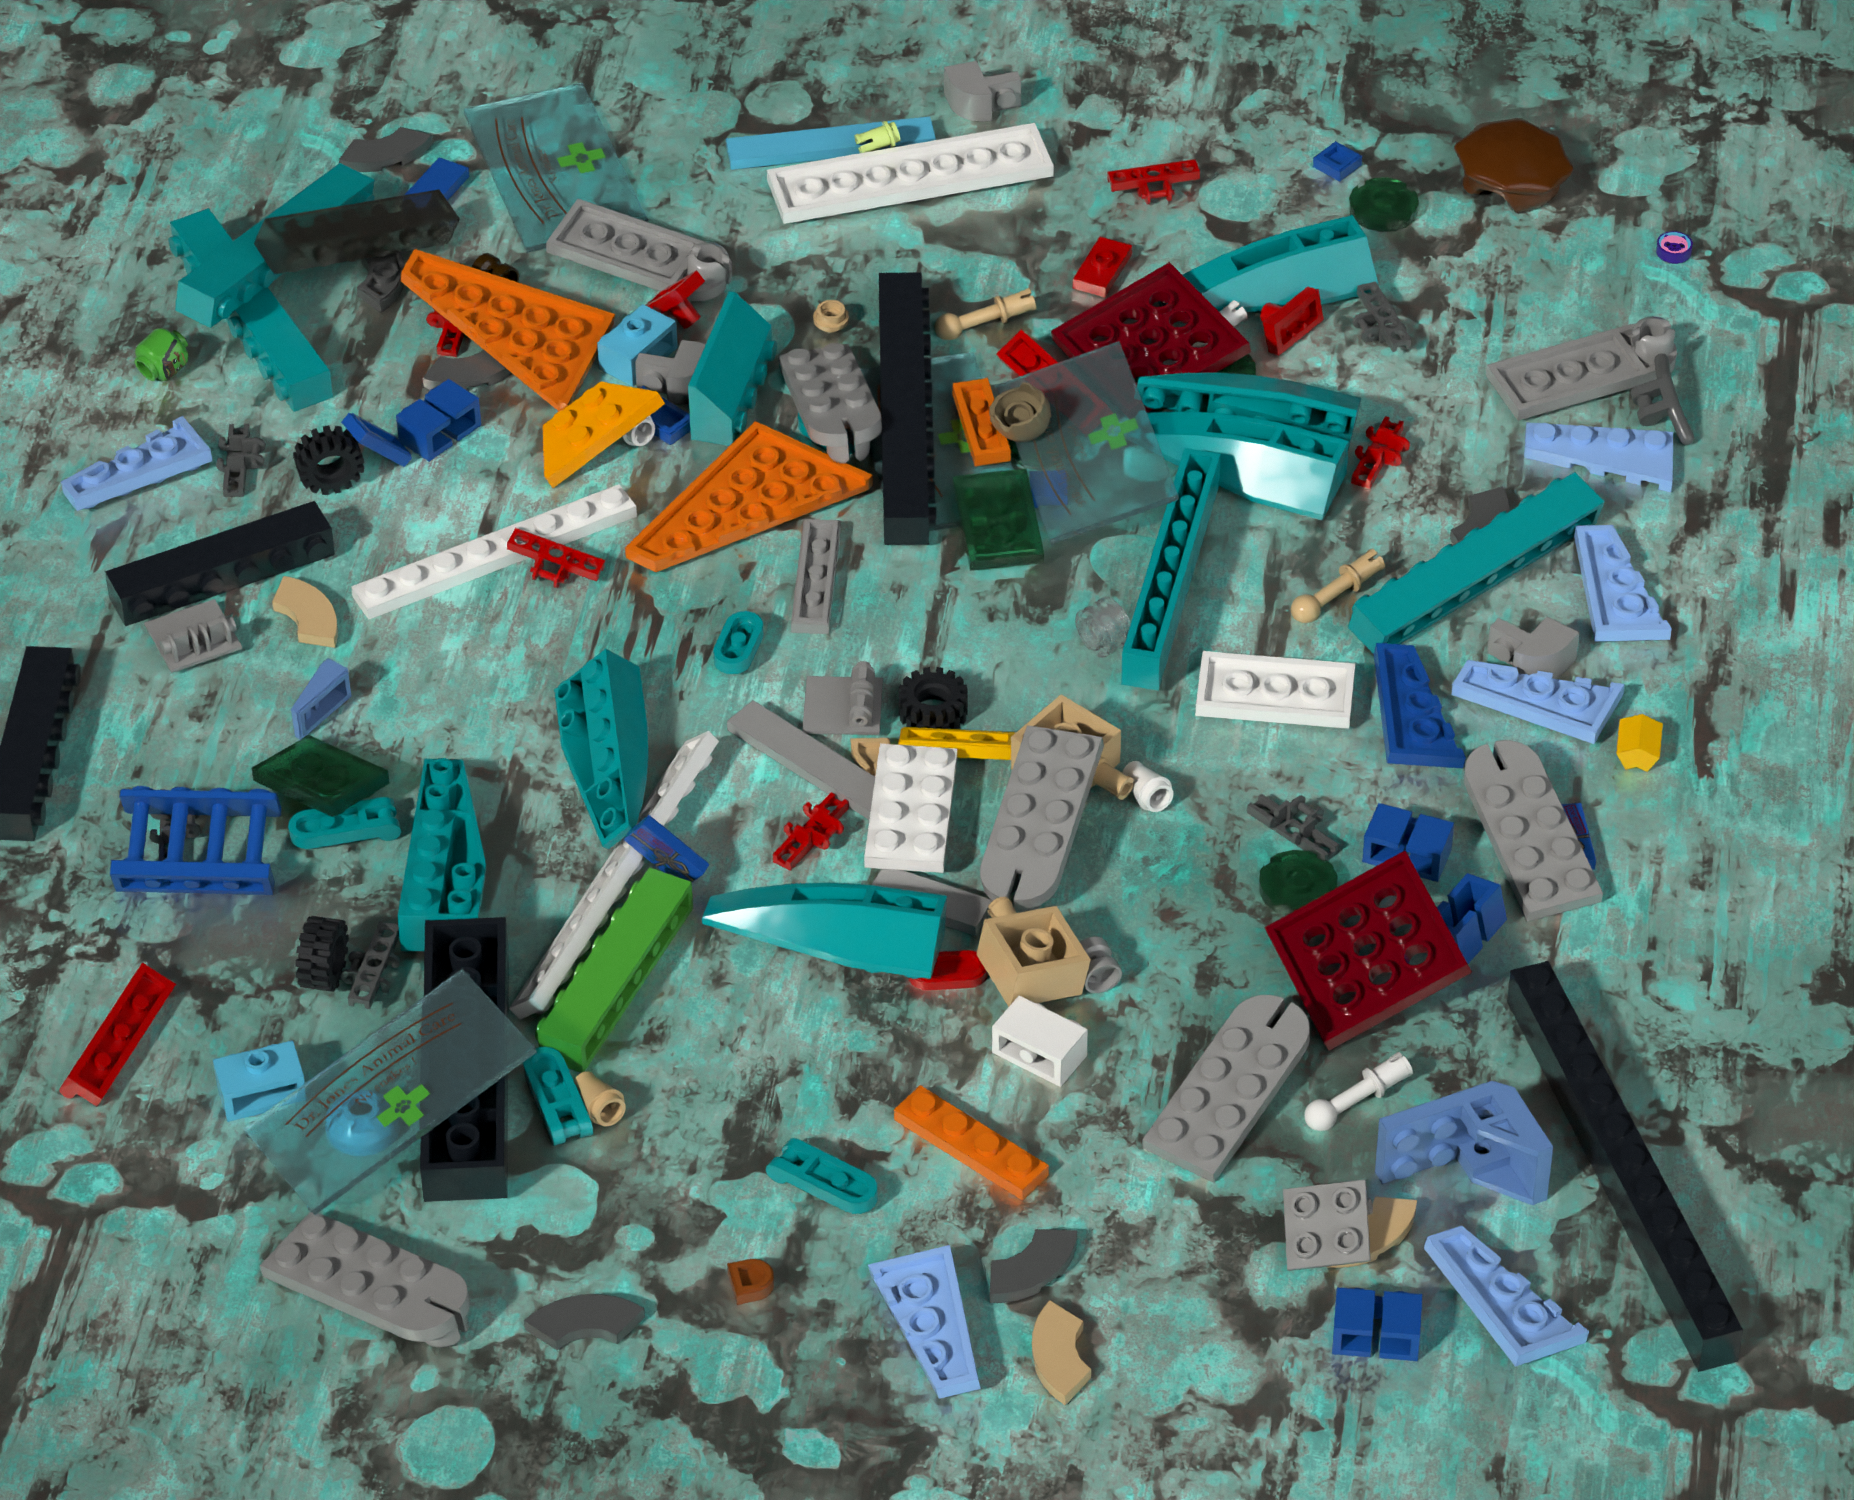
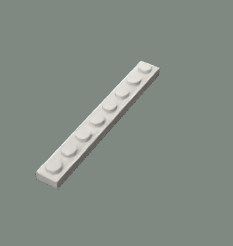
(490, 552)

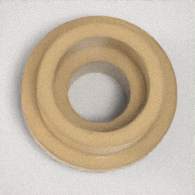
(831, 316)

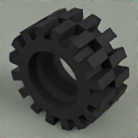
(325, 445)
(933, 686)
(321, 953)

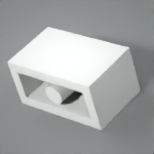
(1039, 1040)

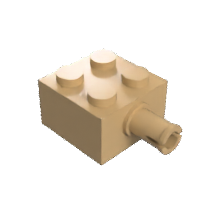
(1069, 716)
(1031, 953)

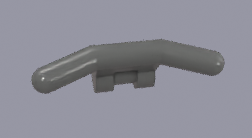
(1651, 413)

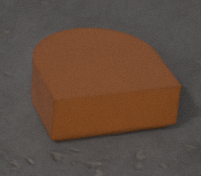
(750, 1280)

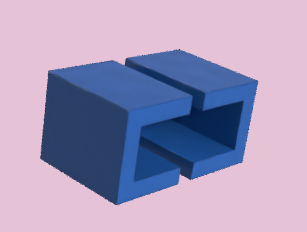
(444, 409)
(1396, 830)
(1473, 913)
(1399, 1323)

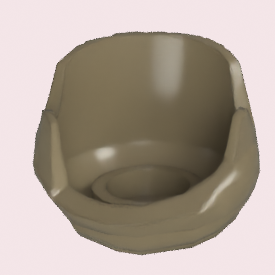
(1021, 413)

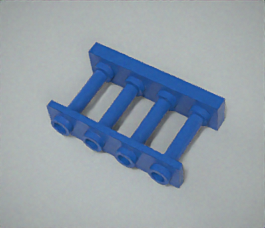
(203, 877)

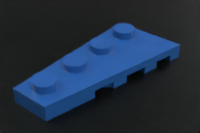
(1410, 713)

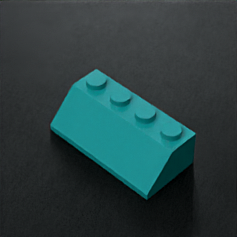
(729, 372)

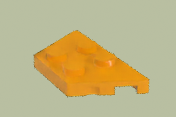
(593, 425)

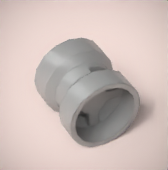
(1103, 969)

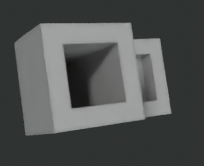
(978, 96)
(670, 374)
(1548, 648)

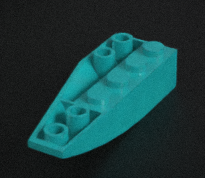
(1275, 269)
(1254, 397)
(1260, 457)
(606, 741)
(444, 854)
(840, 923)

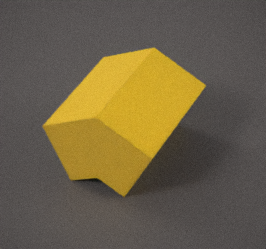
(1639, 742)

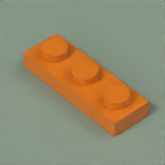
(973, 406)

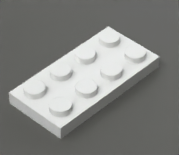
(1275, 689)
(911, 808)

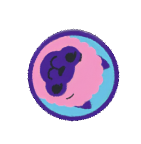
(1674, 247)

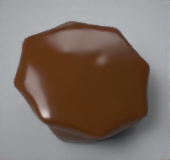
(1514, 162)

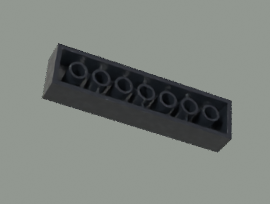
(469, 1149)

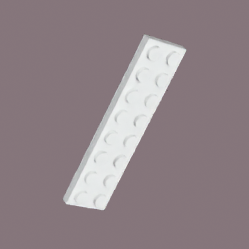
(909, 173)

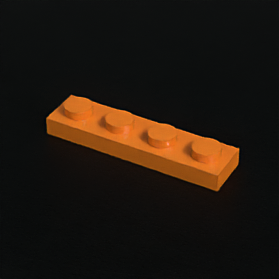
(971, 1142)

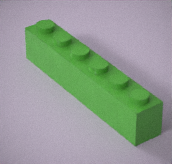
(616, 968)

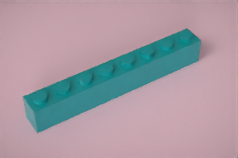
(240, 270)
(261, 324)
(1475, 563)
(1170, 570)

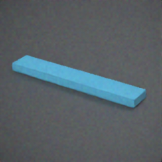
(817, 143)

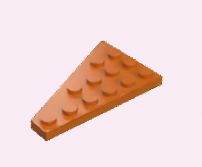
(527, 330)
(746, 490)

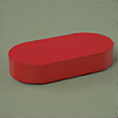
(954, 971)

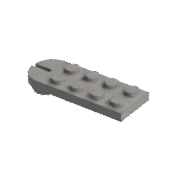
(639, 250)
(1583, 368)
(832, 398)
(1039, 815)
(1529, 830)
(1230, 1086)
(371, 1281)

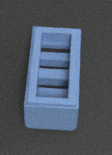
(321, 697)

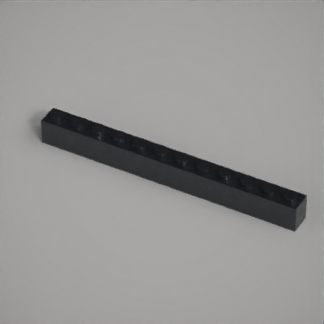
(1625, 1168)

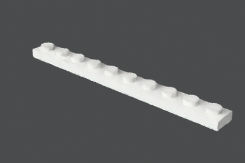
(610, 881)

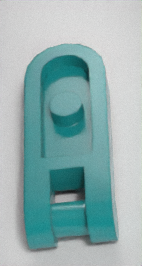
(316, 829)
(556, 1095)
(824, 1177)

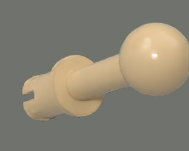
(951, 326)
(1307, 607)

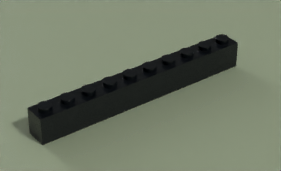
(904, 409)

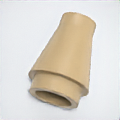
(601, 1100)

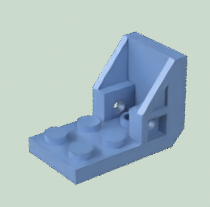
(1460, 1126)

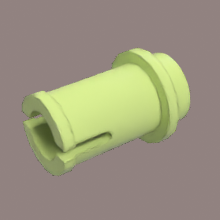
(879, 137)

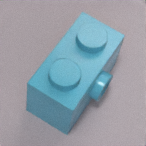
(639, 332)
(257, 1079)

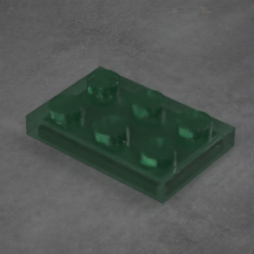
(998, 519)
(320, 775)

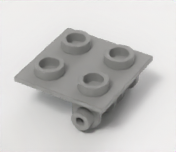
(193, 635)
(844, 703)
(1327, 1225)

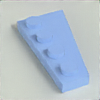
(1625, 452)
(150, 463)
(1613, 589)
(1553, 703)
(1502, 1300)
(930, 1312)

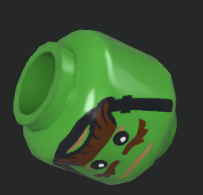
(161, 354)

